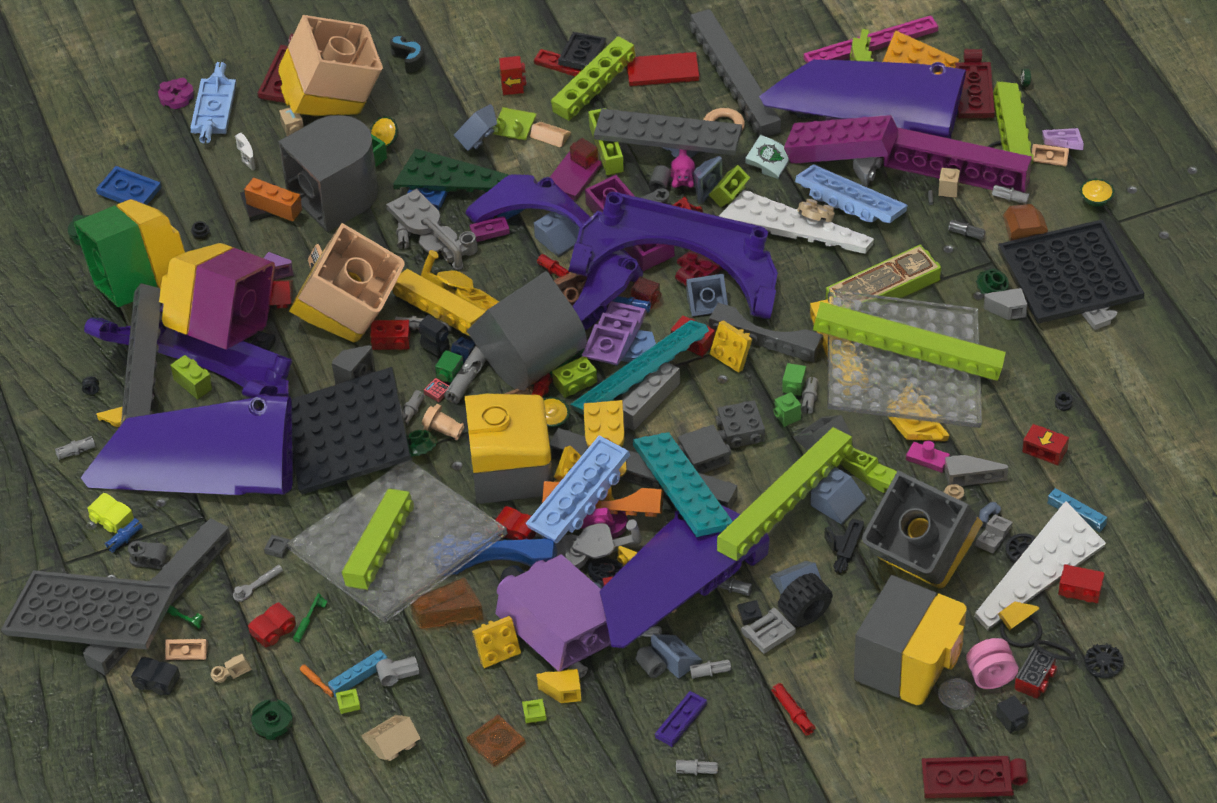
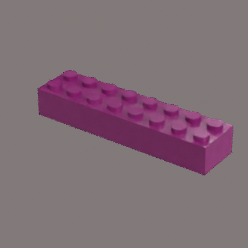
(977, 163)

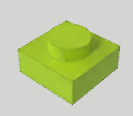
(348, 701)
(534, 711)

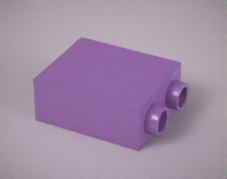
(555, 611)

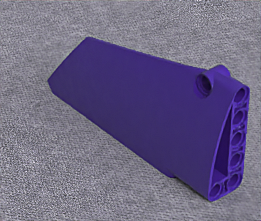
(861, 89)
(202, 450)
(666, 576)

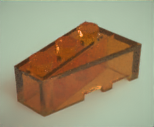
(447, 604)

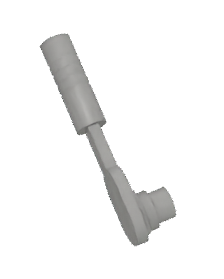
(243, 592)

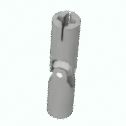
(465, 376)

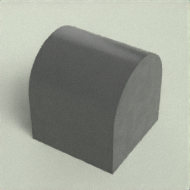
(331, 169)
(529, 333)

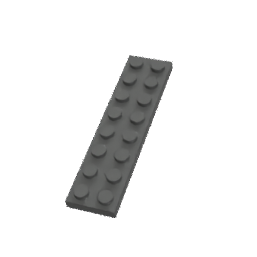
(668, 131)

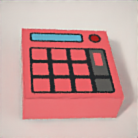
(436, 390)

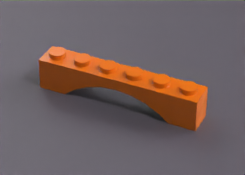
(644, 500)

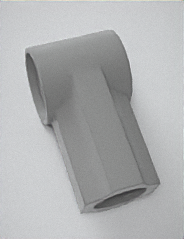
(468, 245)
(391, 671)

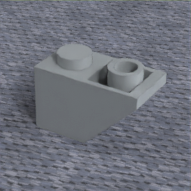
(866, 168)
(1006, 304)

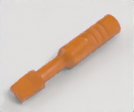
(315, 679)

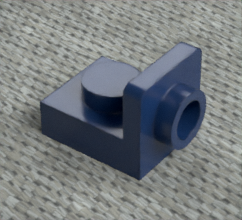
(463, 347)

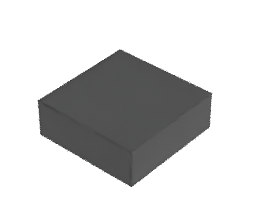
(276, 546)

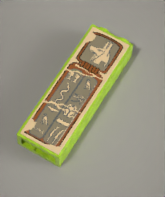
(894, 276)

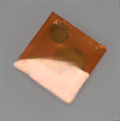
(495, 740)

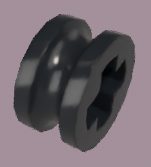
(93, 389)
(1063, 406)

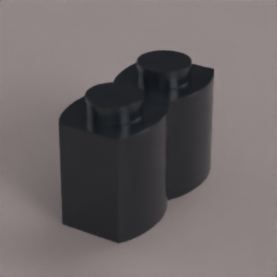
(434, 336)
(155, 676)

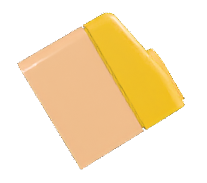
(329, 67)
(347, 285)

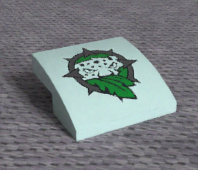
(768, 156)

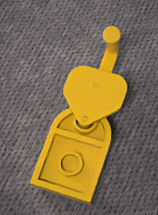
(464, 284)
(607, 421)

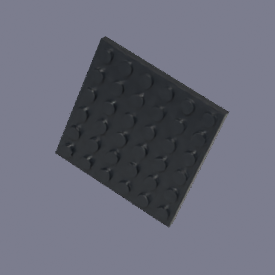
(1070, 271)
(348, 431)

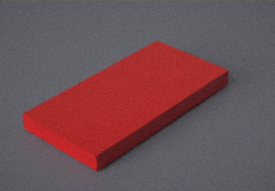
(663, 69)

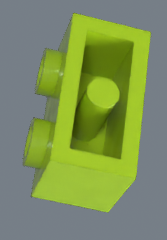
(729, 186)
(191, 376)
(574, 376)

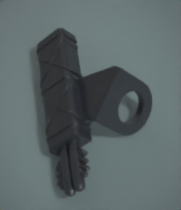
(844, 544)

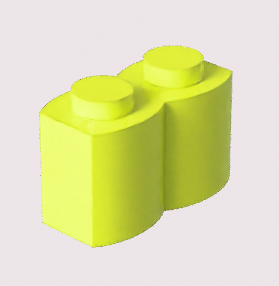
(110, 513)

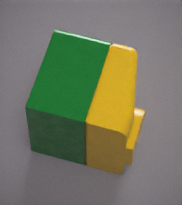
(127, 248)

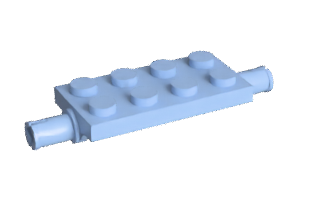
(213, 104)

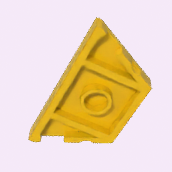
(920, 430)

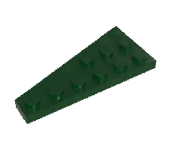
(445, 174)

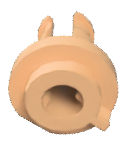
(441, 422)

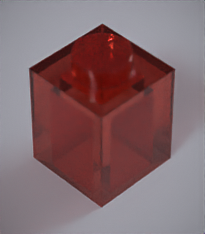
(583, 153)
(646, 290)

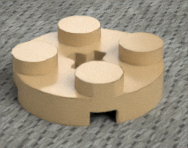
(816, 212)

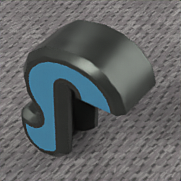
(409, 50)

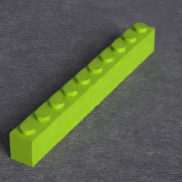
(909, 341)
(784, 494)

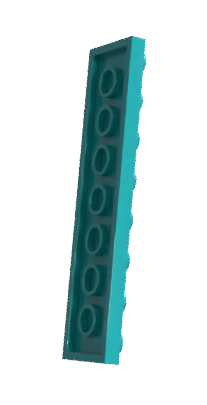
(643, 365)
(682, 484)

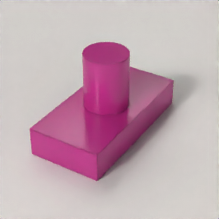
(927, 456)

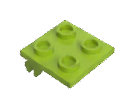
(514, 123)

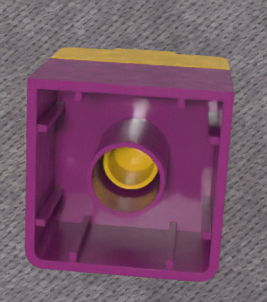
(217, 294)

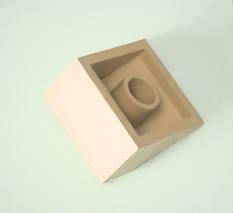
(392, 737)

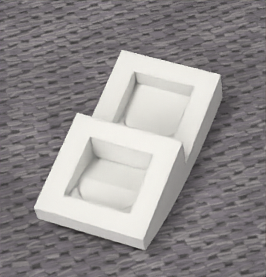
(245, 150)

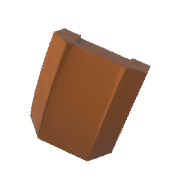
(1024, 221)

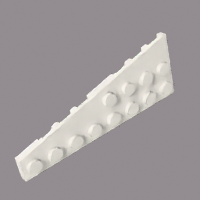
(790, 223)
(1062, 541)

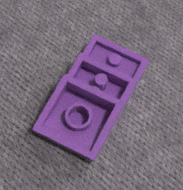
(614, 333)

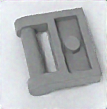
(772, 634)

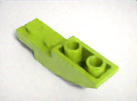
(860, 47)
(868, 470)

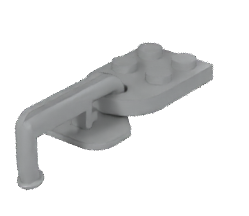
(424, 219)
(596, 543)

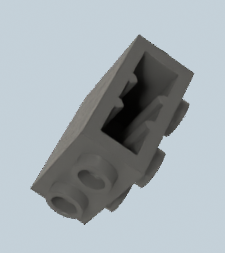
(740, 424)
(705, 449)

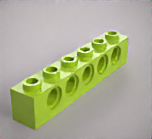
(593, 78)

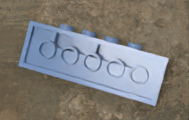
(849, 195)
(579, 490)

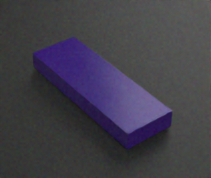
(681, 718)

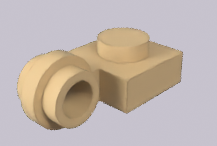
(235, 667)

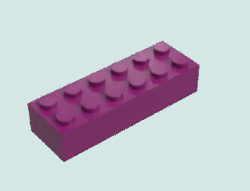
(841, 139)
(645, 254)

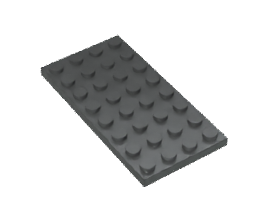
(90, 609)

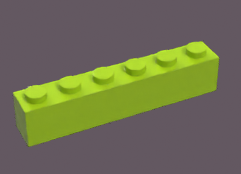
(1011, 118)
(377, 539)

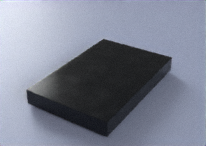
(581, 50)

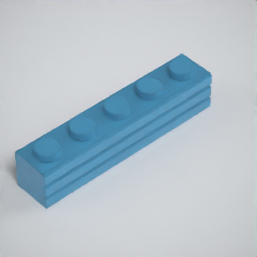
(1094, 519)
(356, 673)

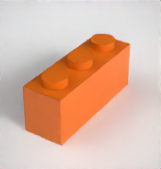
(273, 199)

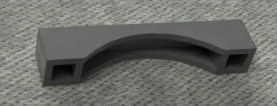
(799, 344)

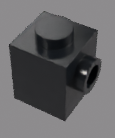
(1012, 714)

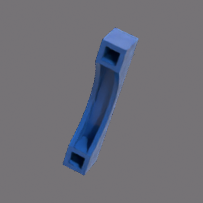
(522, 551)

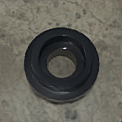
(200, 229)

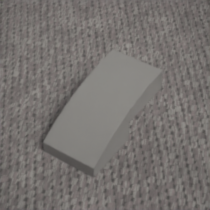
(994, 533)

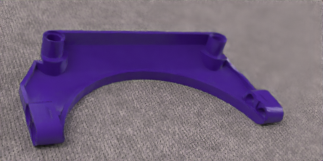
(639, 221)
(604, 281)
(244, 363)

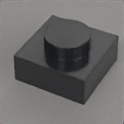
(264, 340)
(749, 612)

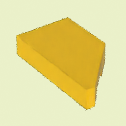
(112, 416)
(1016, 613)

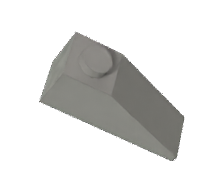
(969, 470)

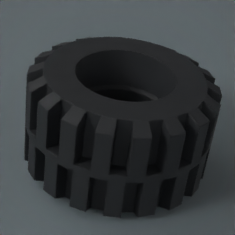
(805, 600)

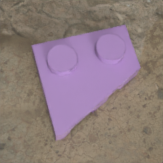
(1063, 138)

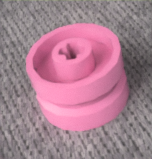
(992, 663)

